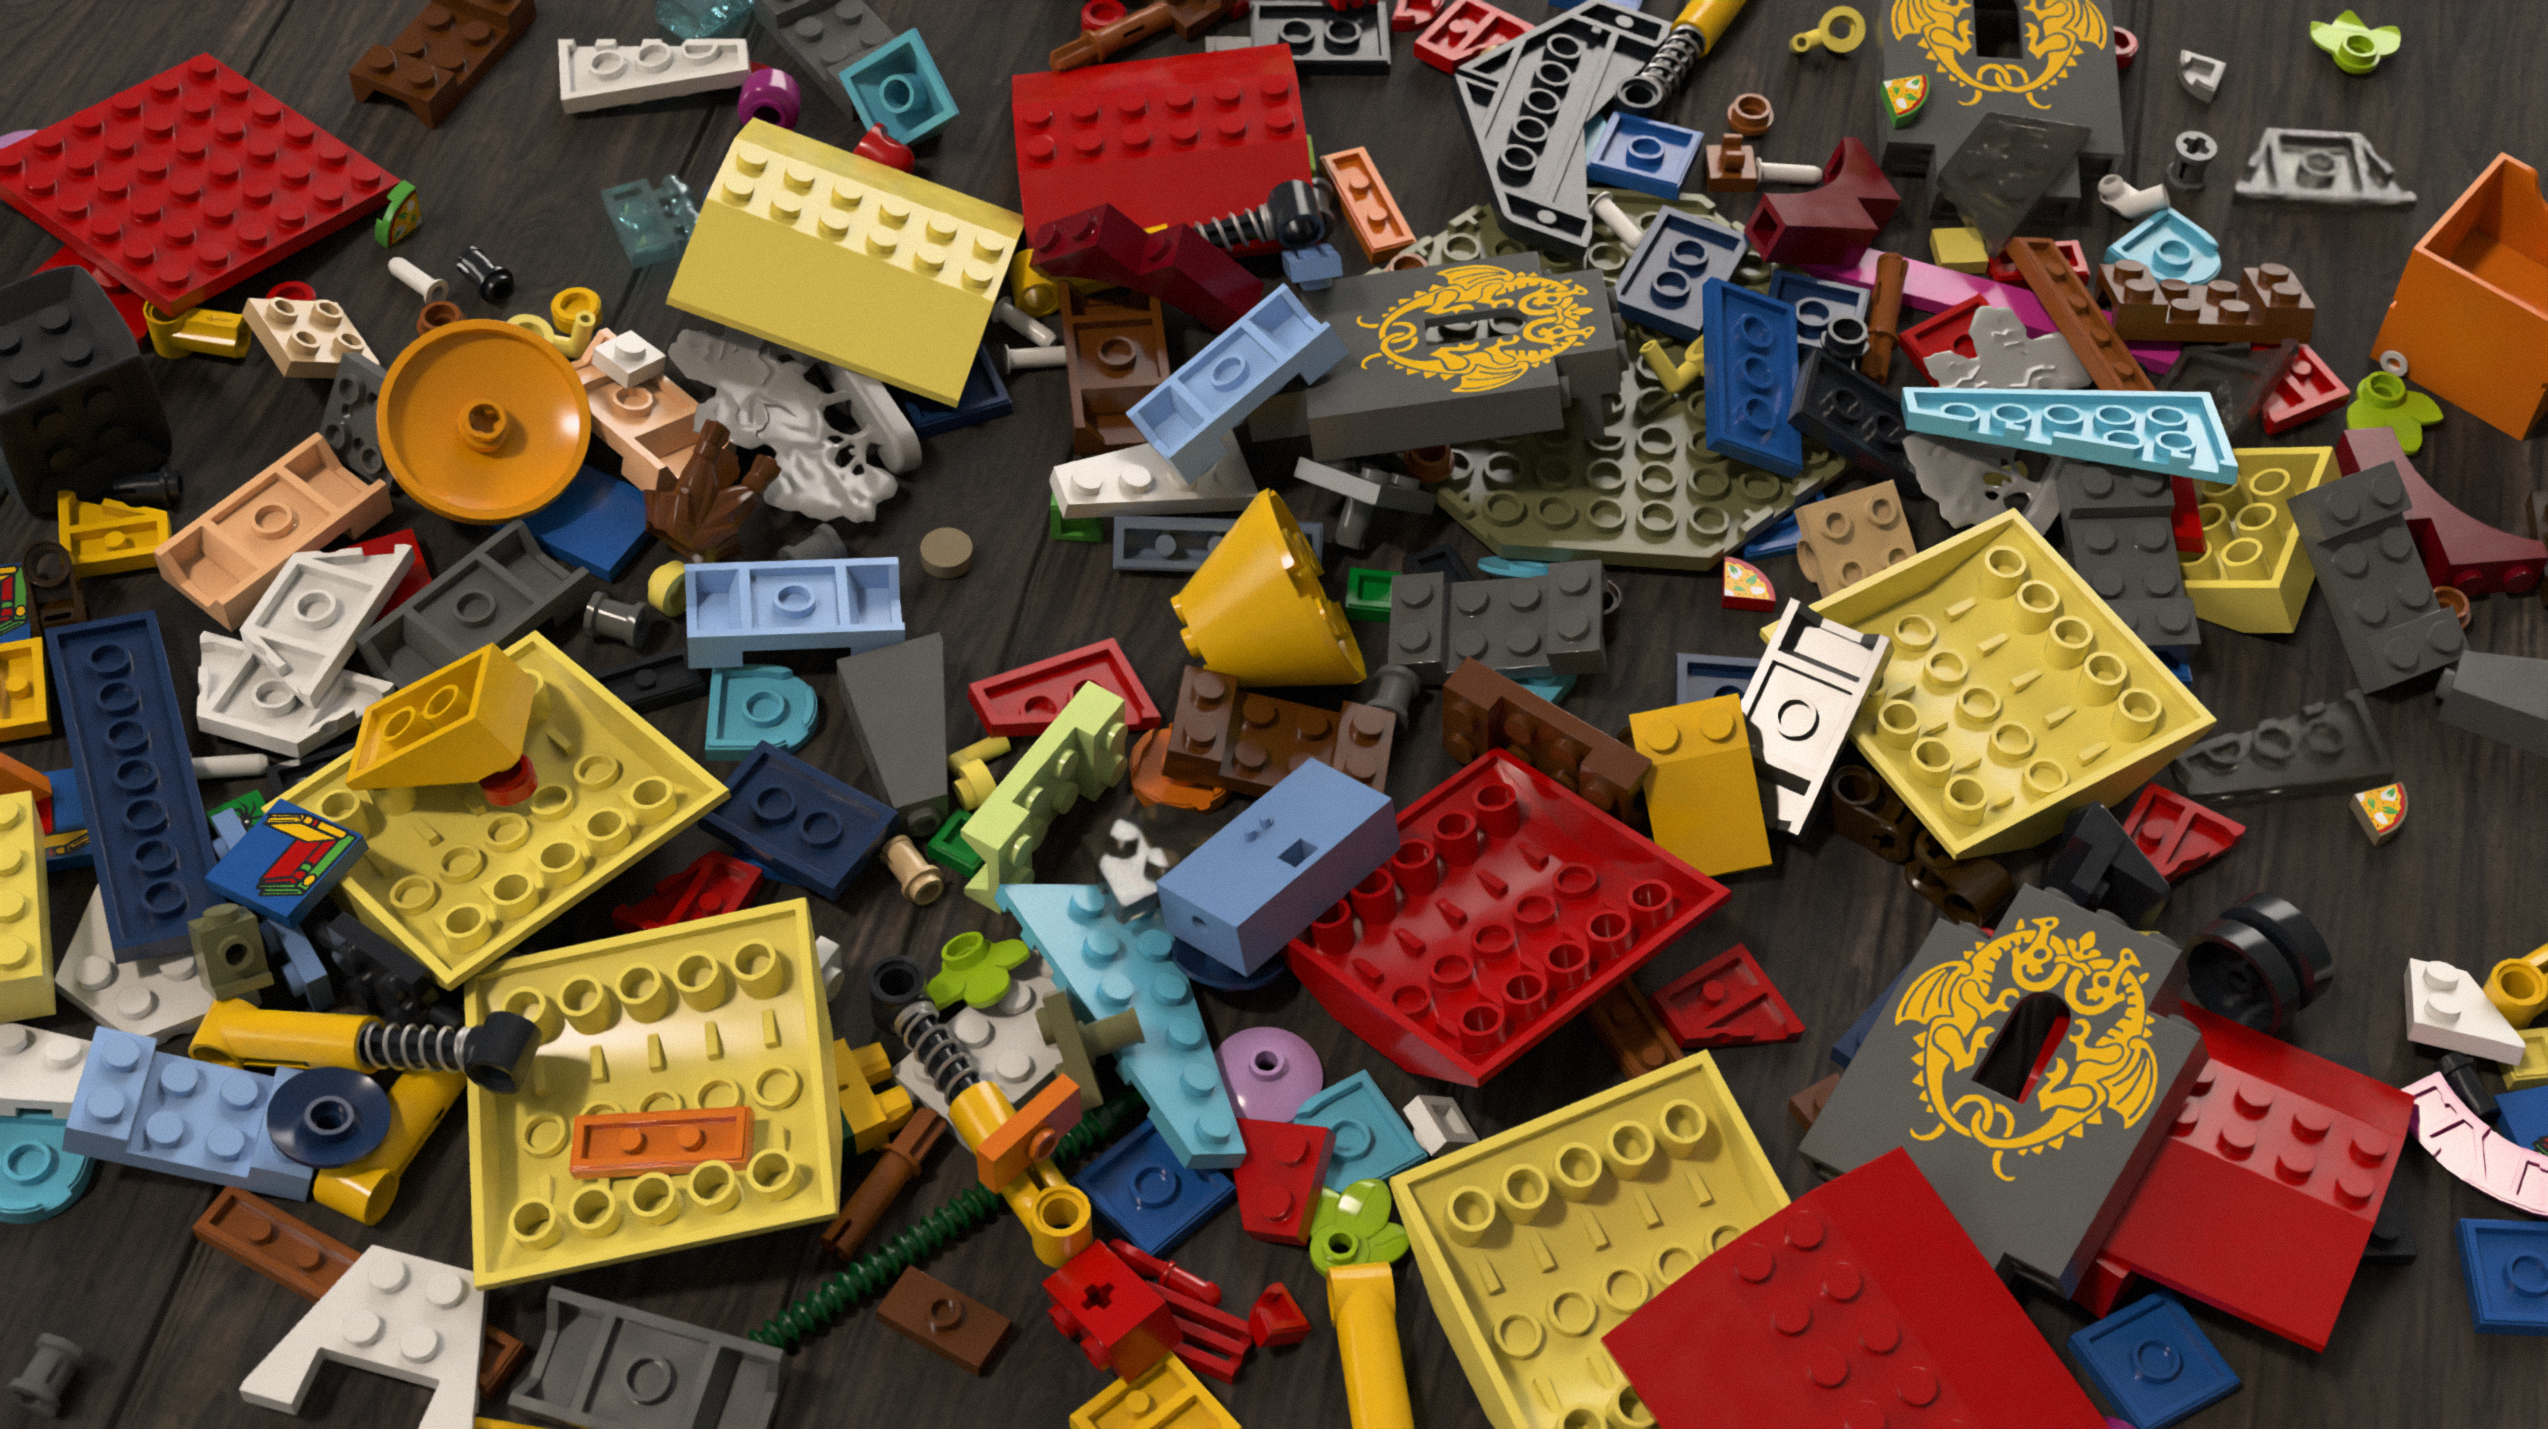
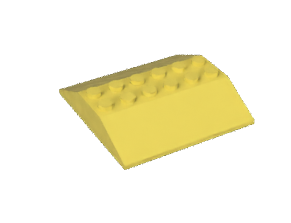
(847, 261)
(2007, 690)
(476, 878)
(647, 1024)
(1575, 1227)

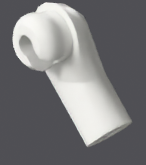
(2128, 201)

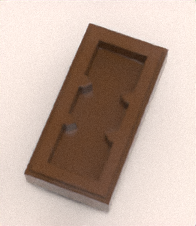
(944, 1320)

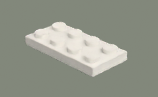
(1000, 1042)

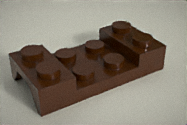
(442, 54)
(2260, 310)
(1112, 363)
(1492, 710)
(1257, 740)

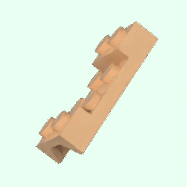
(643, 424)
(247, 538)

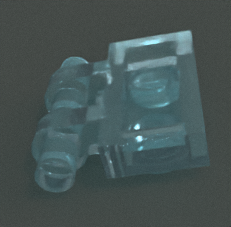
(641, 222)

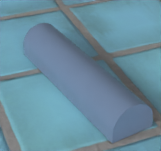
(1179, 541)

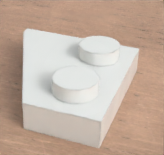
(2454, 1014)

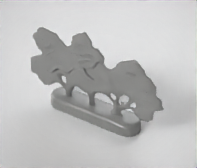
(777, 407)
(1954, 467)

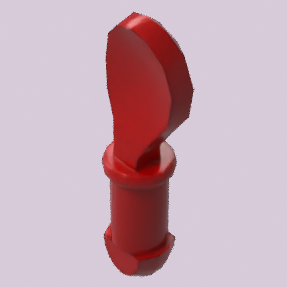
(1169, 1274)

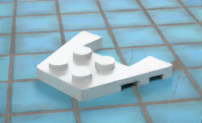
(392, 1319)

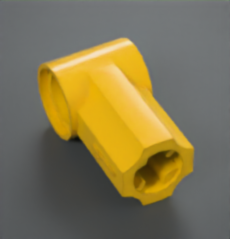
(198, 331)

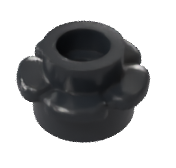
(1845, 338)

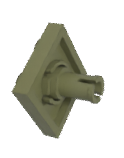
(1084, 1043)

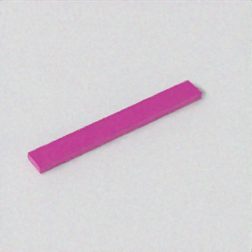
(1939, 288)

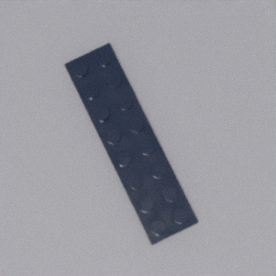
(134, 782)

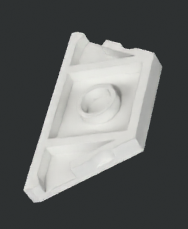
(316, 612)
(254, 707)
(139, 997)

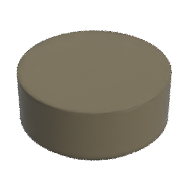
(946, 553)

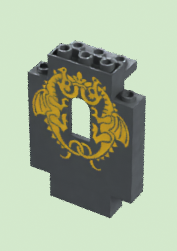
(2062, 77)
(1413, 396)
(2044, 1175)

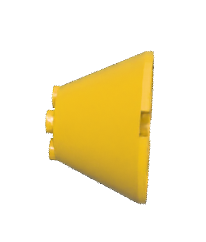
(1262, 609)

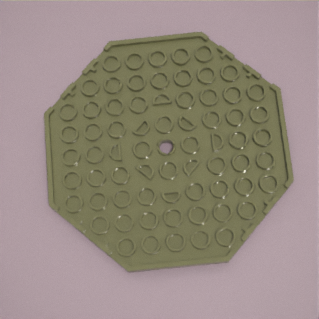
(1651, 484)

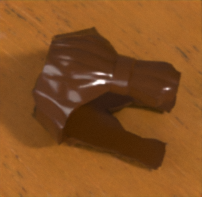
(702, 512)

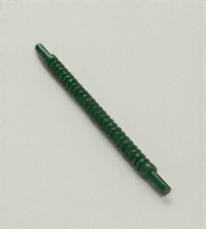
(1096, 1122)

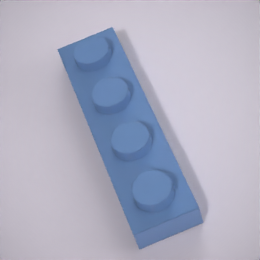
(1312, 266)
(303, 969)

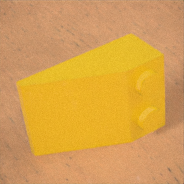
(446, 726)
(1703, 785)

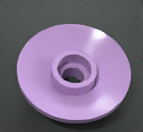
(1272, 1093)

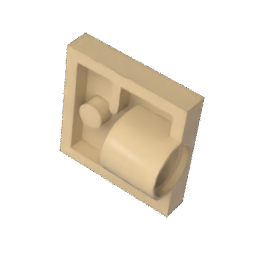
(304, 335)
(1852, 537)

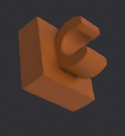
(1730, 165)

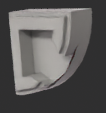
(2199, 74)

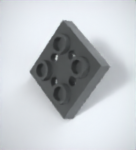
(357, 385)
(1364, 489)

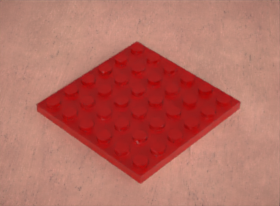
(189, 183)

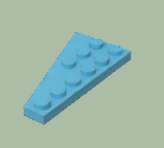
(2122, 428)
(1127, 967)

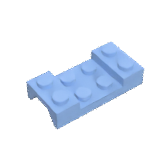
(1232, 379)
(790, 607)
(180, 1117)

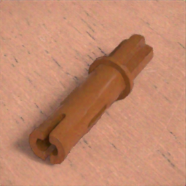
(1096, 45)
(1884, 316)
(895, 1168)

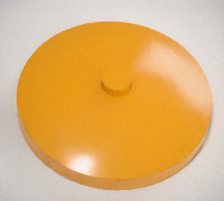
(483, 421)

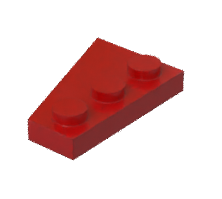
(1034, 695)

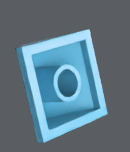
(901, 90)

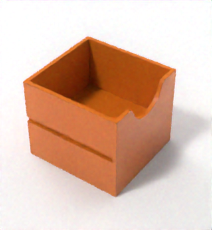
(2478, 302)

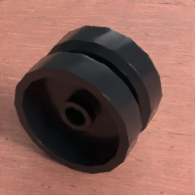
(2258, 963)

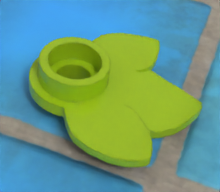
(2353, 44)
(2386, 403)
(976, 970)
(1358, 1222)

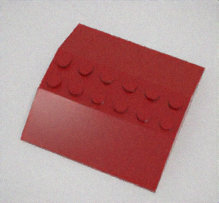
(1161, 138)
(1494, 922)
(2260, 1180)
(1848, 1317)

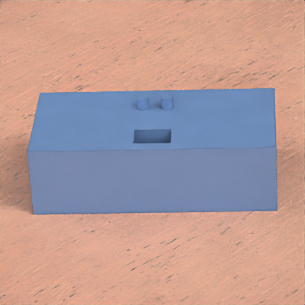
(1278, 866)

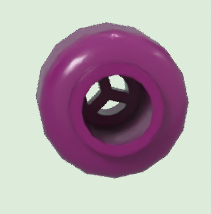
(771, 98)

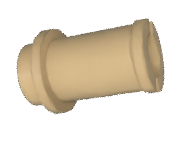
(919, 881)

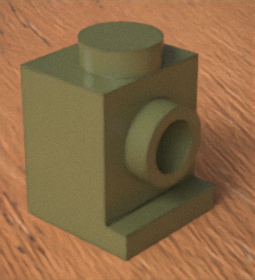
(210, 939)

